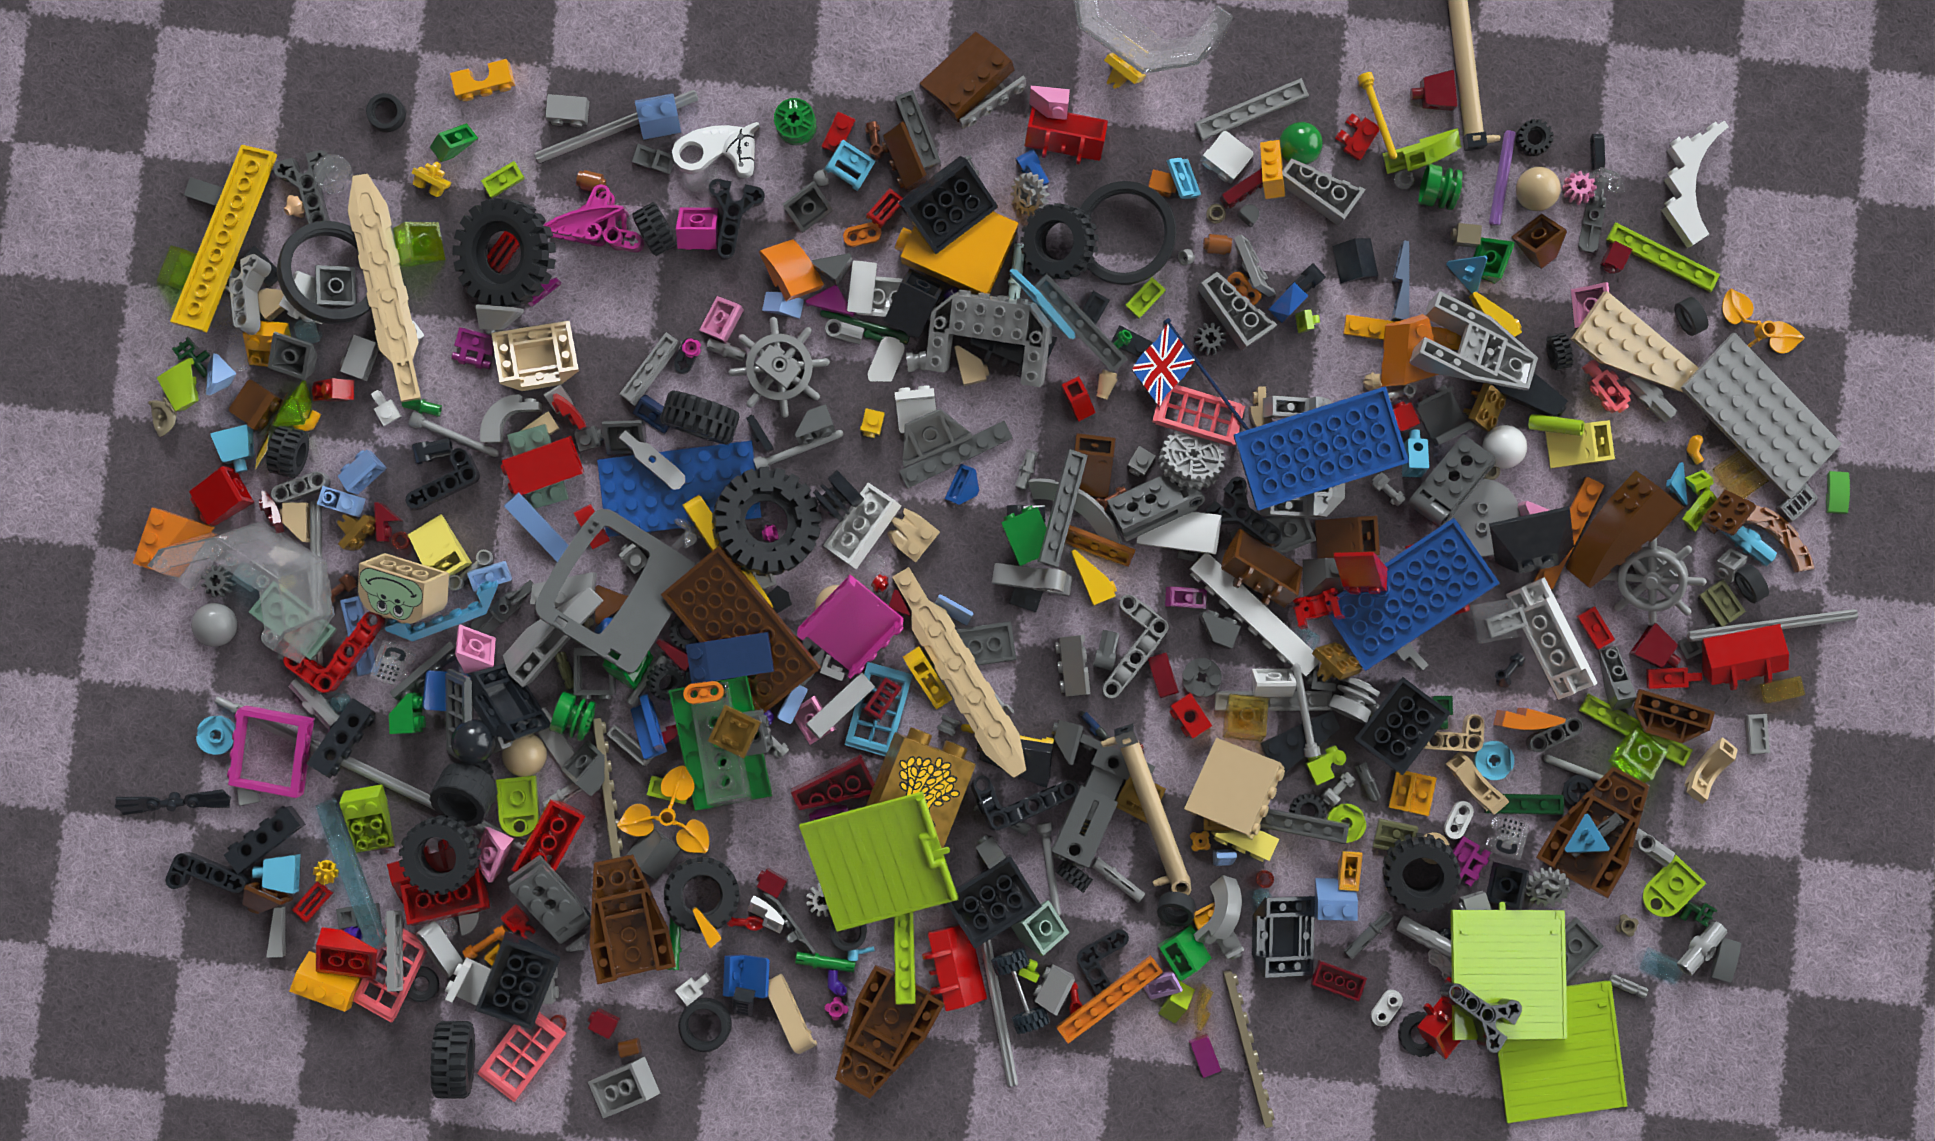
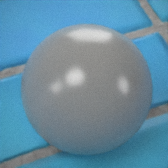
(214, 624)

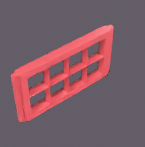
(1234, 424)
(375, 1005)
(499, 1082)

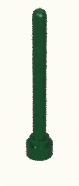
(900, 335)

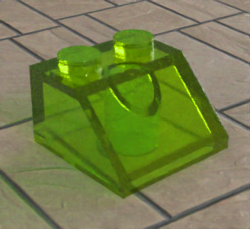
(418, 243)
(176, 267)
(1638, 755)

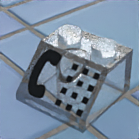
(392, 662)
(1508, 836)

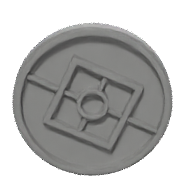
(1485, 505)

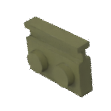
(1721, 603)
(1390, 831)

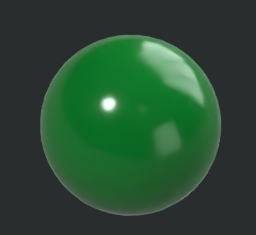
(1301, 142)

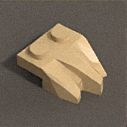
(912, 534)

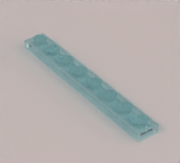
(351, 873)

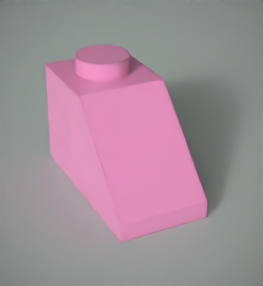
(1050, 101)

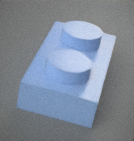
(495, 572)

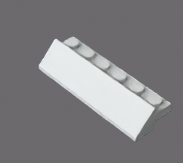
(1552, 639)

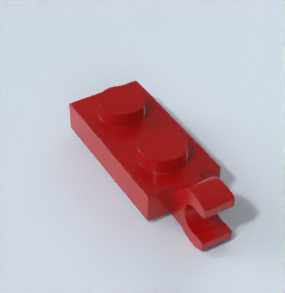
(1670, 677)

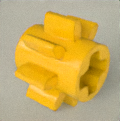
(325, 872)

